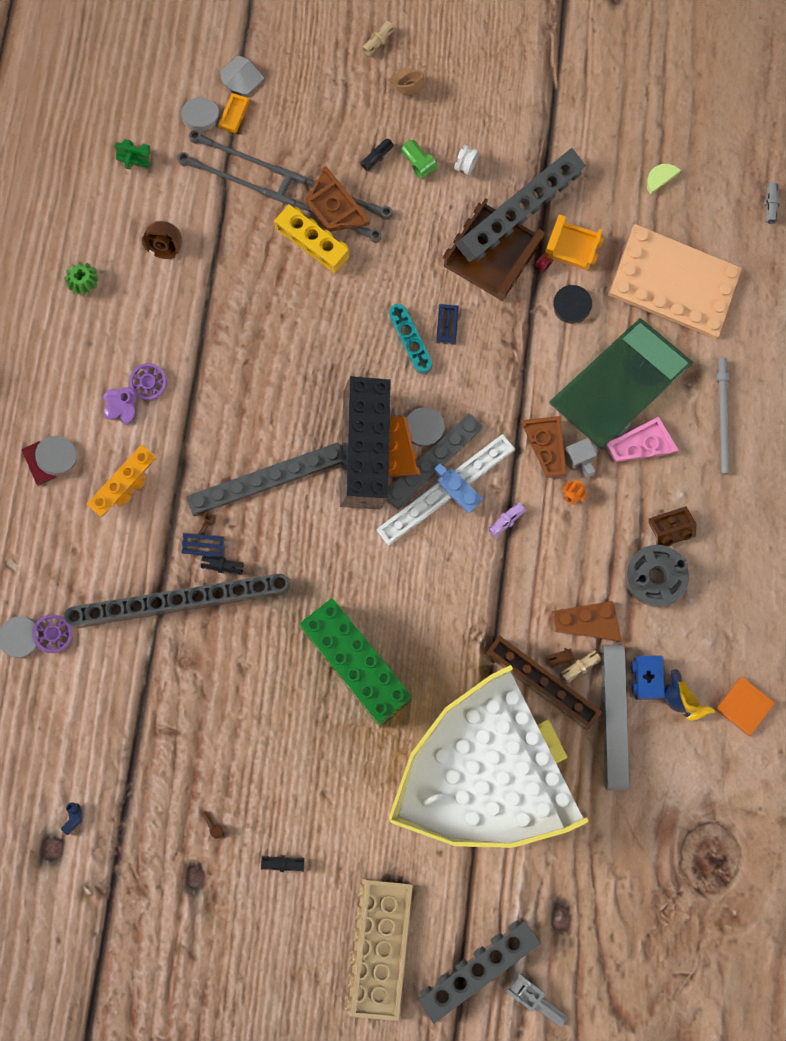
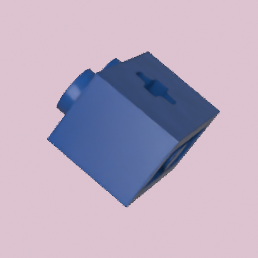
(654, 668)

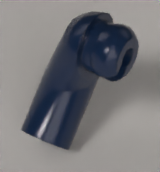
(75, 817)

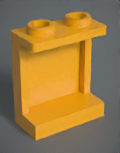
(574, 244)

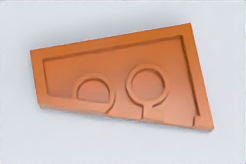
(401, 453)

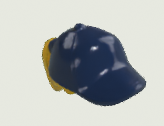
(682, 700)

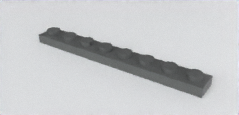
(264, 479)

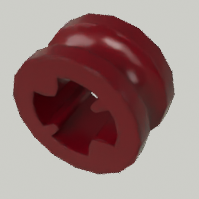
(543, 262)

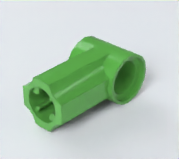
(421, 163)

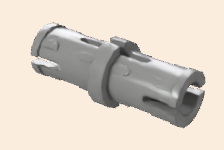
(772, 203)

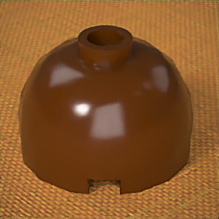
(162, 239)

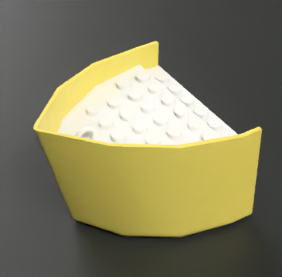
(487, 773)

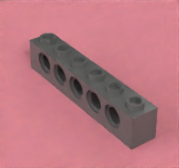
(437, 1009)

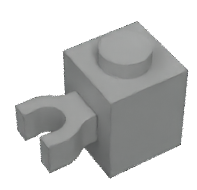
(580, 455)

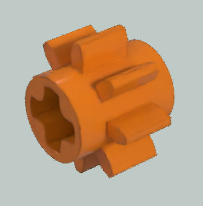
(574, 492)

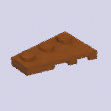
(547, 443)
(589, 620)

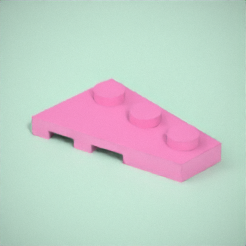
(642, 442)

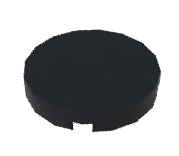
(572, 304)

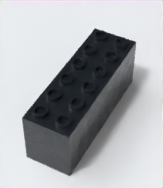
(365, 443)

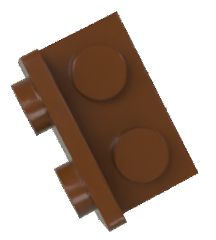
(673, 526)

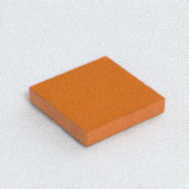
(745, 706)

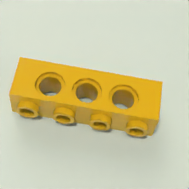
(330, 259)

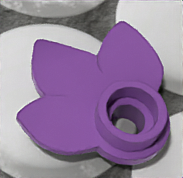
(118, 407)

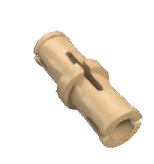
(377, 38)
(580, 667)

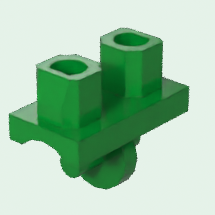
(132, 155)

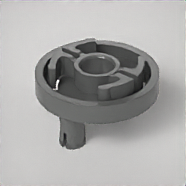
(672, 568)

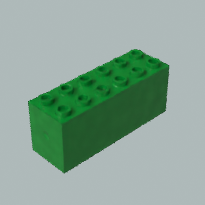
(355, 662)

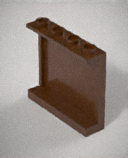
(501, 265)

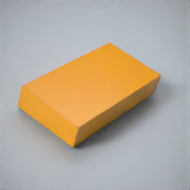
(233, 113)

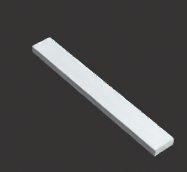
(437, 497)

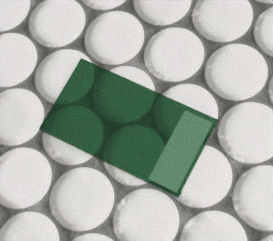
(620, 383)

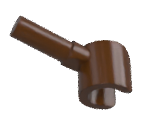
(207, 523)
(217, 831)

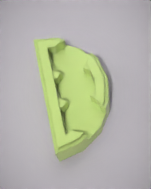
(660, 176)

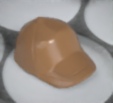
(408, 81)

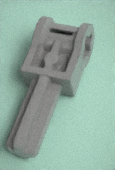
(532, 998)

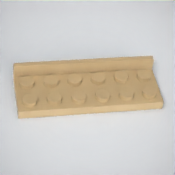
(379, 950)

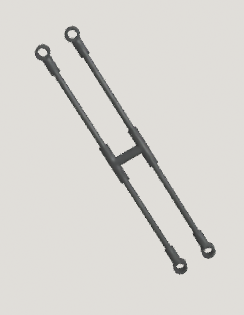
(280, 195)

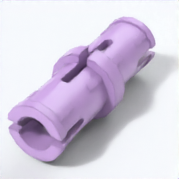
(506, 519)

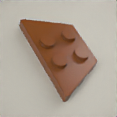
(334, 204)

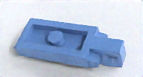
(458, 488)

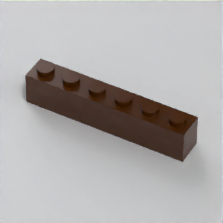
(544, 683)

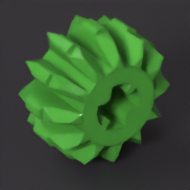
(81, 278)

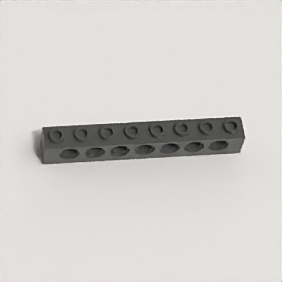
(568, 162)

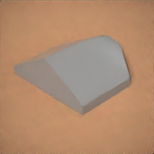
(241, 76)

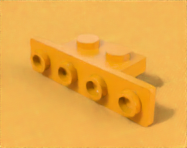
(123, 482)

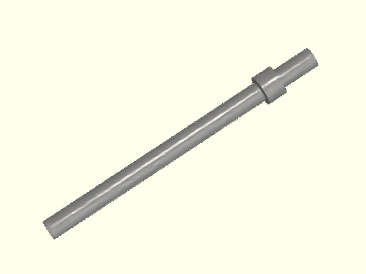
(722, 379)

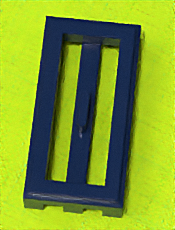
(445, 339)
(185, 543)

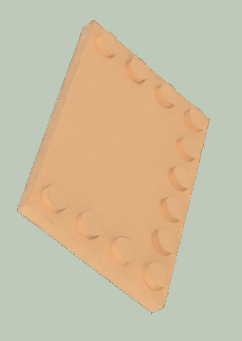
(675, 281)

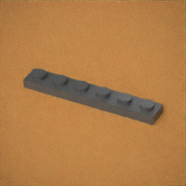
(439, 454)

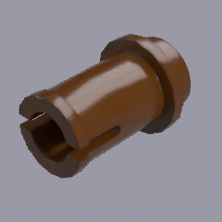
(561, 657)

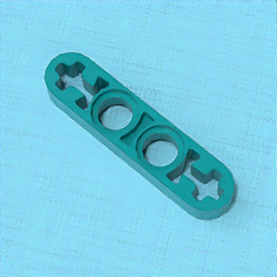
(413, 337)

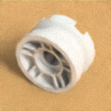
(466, 160)

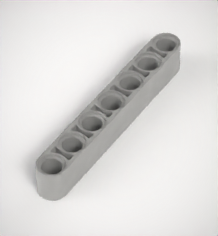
(615, 717)

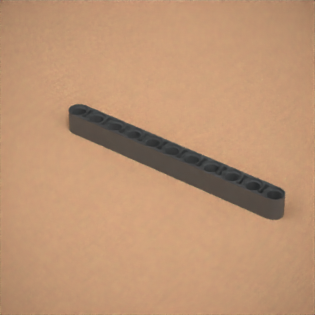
(168, 598)

